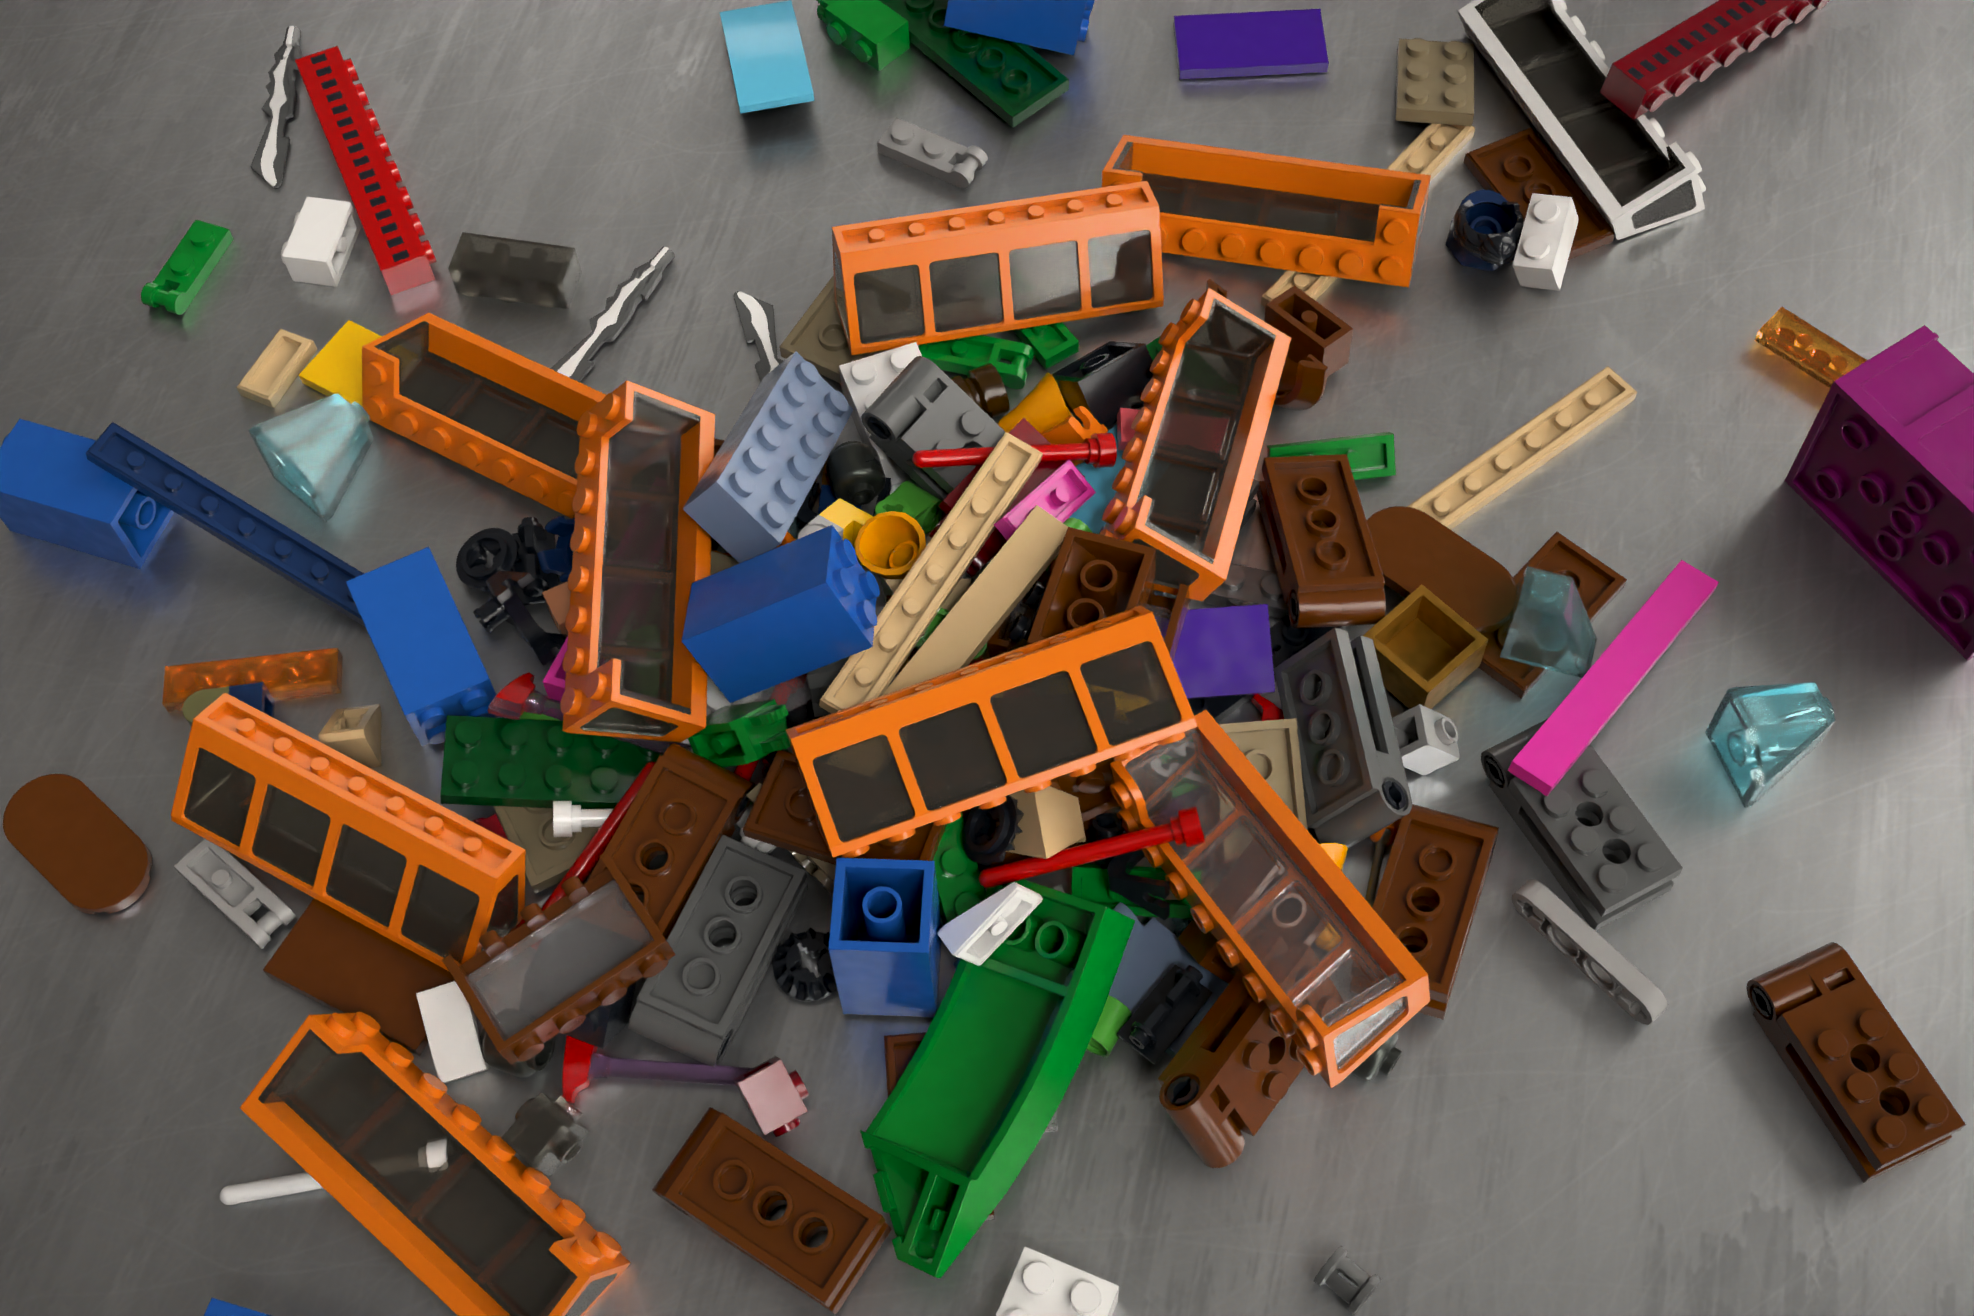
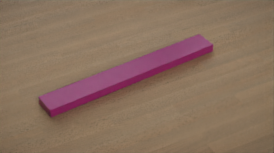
(1612, 678)

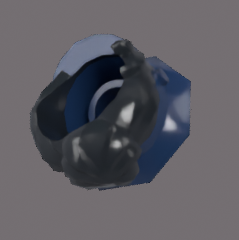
(1485, 230)

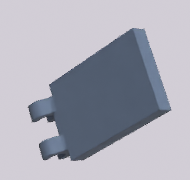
(1147, 960)

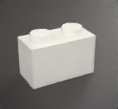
(321, 241)
(1545, 241)

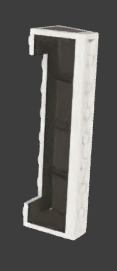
(1558, 84)

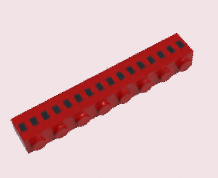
(366, 172)

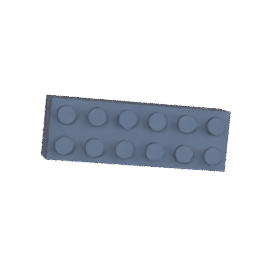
(769, 460)

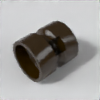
(985, 389)

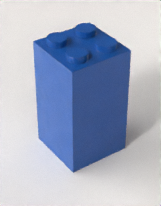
(1036, 23)
(71, 502)
(781, 614)
(422, 644)
(886, 936)

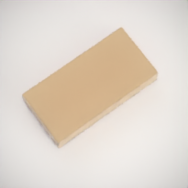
(277, 368)

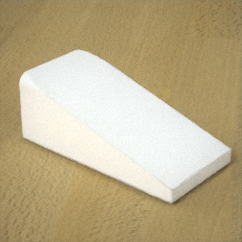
(988, 924)
(451, 1033)

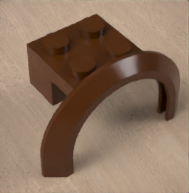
(1316, 349)

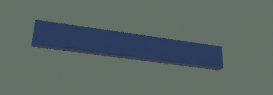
(226, 517)

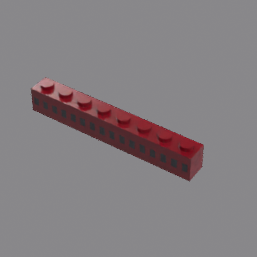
(1696, 49)

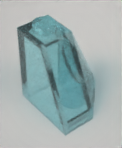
(316, 450)
(1549, 625)
(1767, 732)

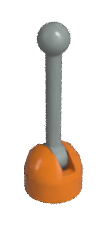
(1381, 839)

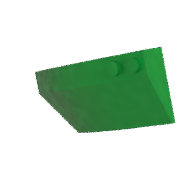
(991, 1074)

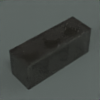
(515, 270)

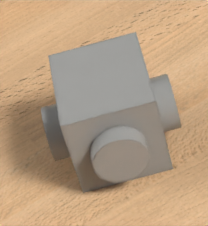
(1426, 739)

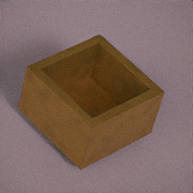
(1425, 649)

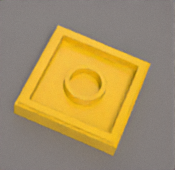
(339, 364)

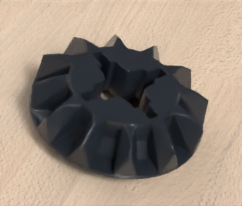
(473, 556)
(980, 825)
(802, 983)

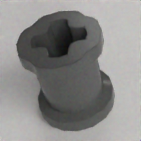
(1342, 1264)

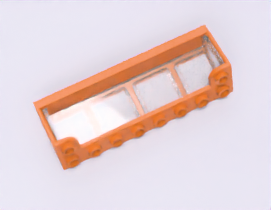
(1273, 901)

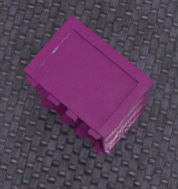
(1897, 476)

